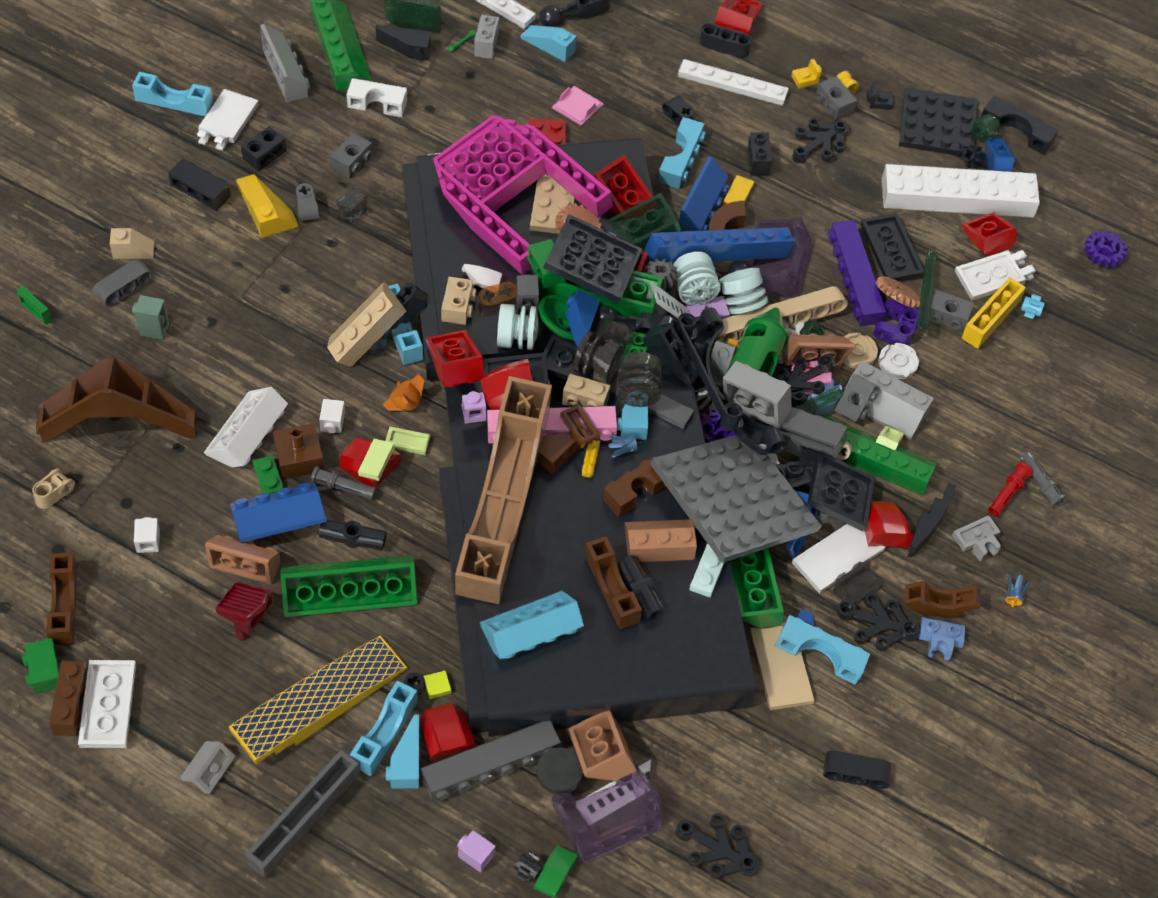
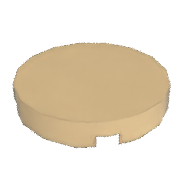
(864, 350)

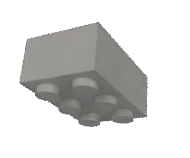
(758, 394)

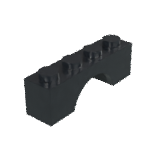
(1038, 133)

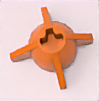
(406, 395)

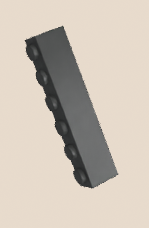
(812, 431)
(489, 761)
(302, 814)

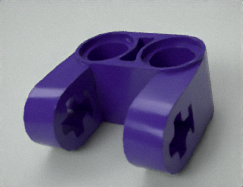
(905, 328)

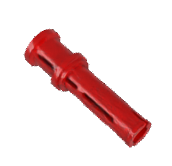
(1013, 484)

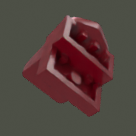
(245, 607)

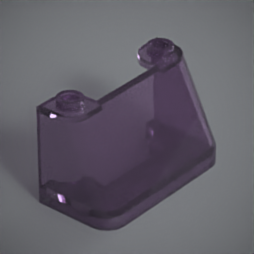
(786, 275)
(610, 816)

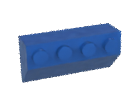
(704, 197)
(277, 512)

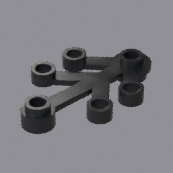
(837, 128)
(825, 364)
(881, 622)
(719, 849)

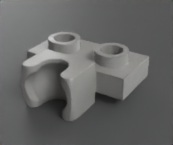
(979, 536)

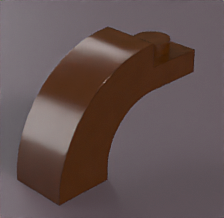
(729, 216)
(941, 602)

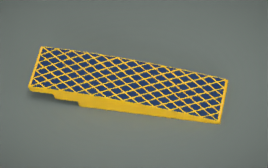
(317, 700)

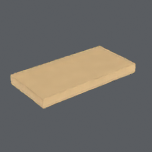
(781, 672)

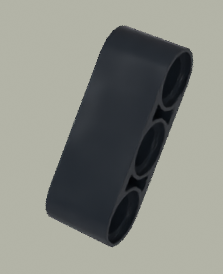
(725, 40)
(857, 769)

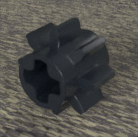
(973, 156)
(528, 867)

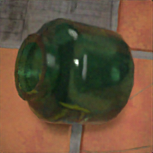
(986, 127)

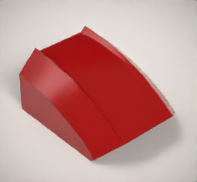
(990, 233)
(495, 382)
(354, 455)
(887, 526)
(445, 732)

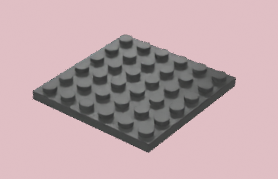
(735, 497)

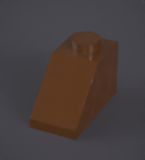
(556, 450)

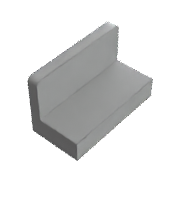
(208, 766)

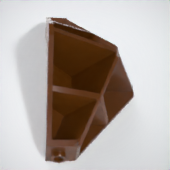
(114, 390)

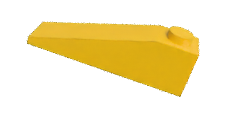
(267, 209)

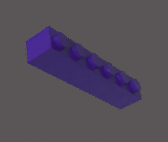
(856, 273)

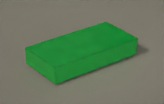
(34, 305)

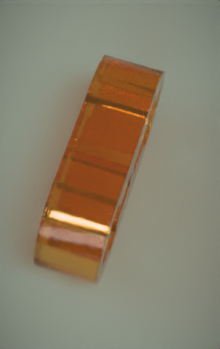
(495, 289)

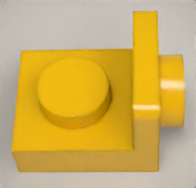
(808, 75)

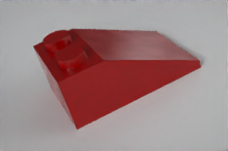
(739, 15)
(624, 185)
(455, 358)

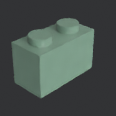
(151, 317)

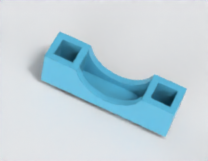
(151, 90)
(674, 168)
(406, 339)
(847, 659)
(394, 714)

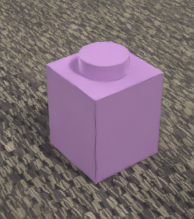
(476, 850)

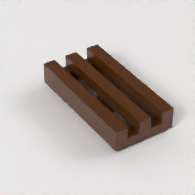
(587, 439)

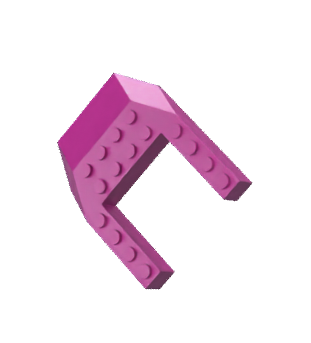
(499, 163)

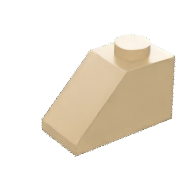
(130, 244)

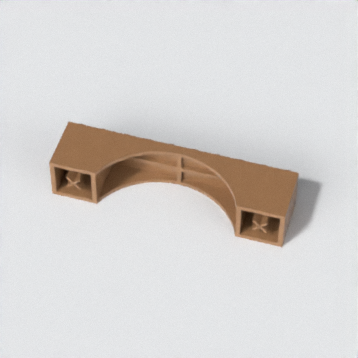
(510, 471)

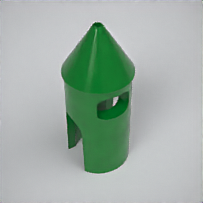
(762, 342)

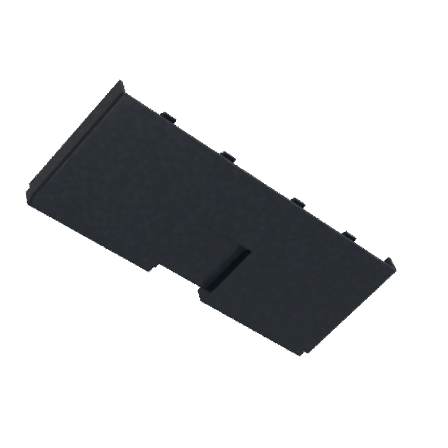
(658, 668)

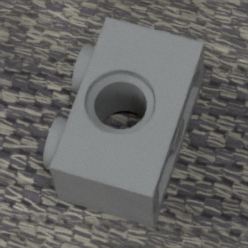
(486, 36)

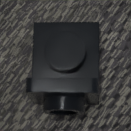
(879, 99)

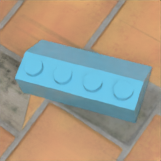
(532, 624)

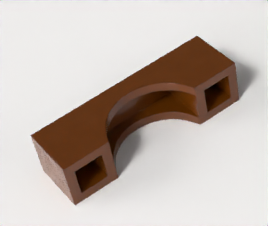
(619, 599)
(63, 605)

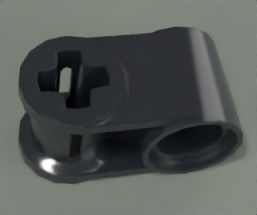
(677, 109)

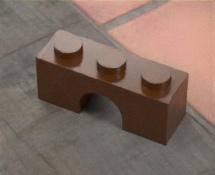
(620, 494)
(65, 709)

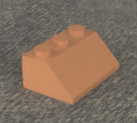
(814, 346)
(661, 540)
(242, 558)
(602, 748)

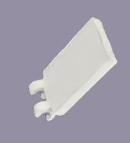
(226, 118)
(988, 274)

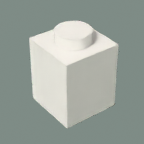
(332, 416)
(146, 535)

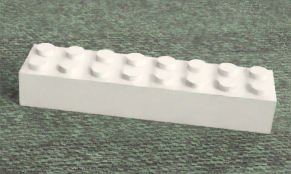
(960, 190)

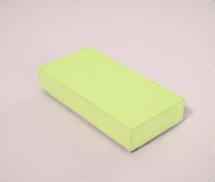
(890, 437)
(408, 440)
(376, 459)

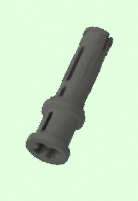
(334, 481)
(1048, 486)

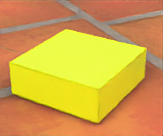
(437, 684)

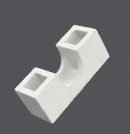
(364, 92)

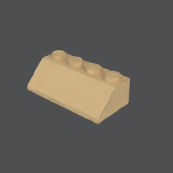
(365, 326)

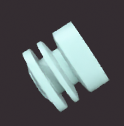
(696, 278)
(742, 287)
(516, 326)

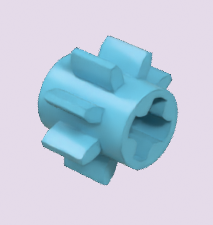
(1032, 306)

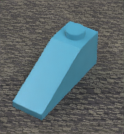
(552, 40)
(633, 422)
(405, 759)

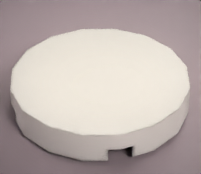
(898, 360)

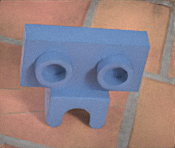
(941, 636)

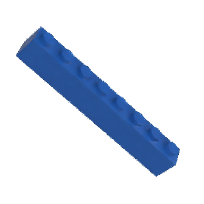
(722, 244)

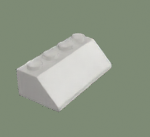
(247, 427)

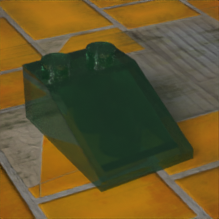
(414, 14)
(644, 219)

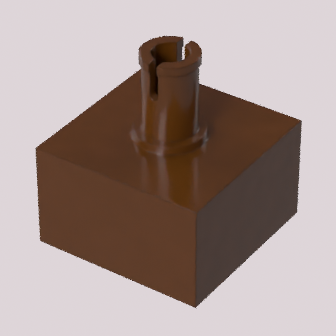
(298, 450)

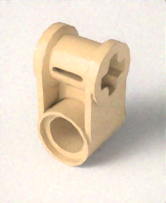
(55, 487)

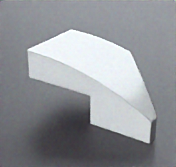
(482, 276)

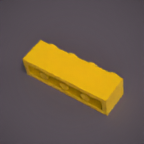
(993, 312)

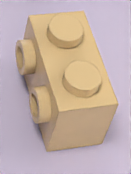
(457, 300)
(585, 392)

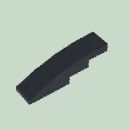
(929, 522)

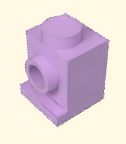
(472, 402)

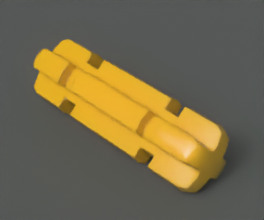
(590, 459)

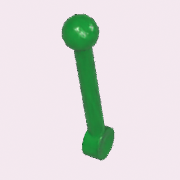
(472, 33)

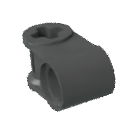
(306, 202)

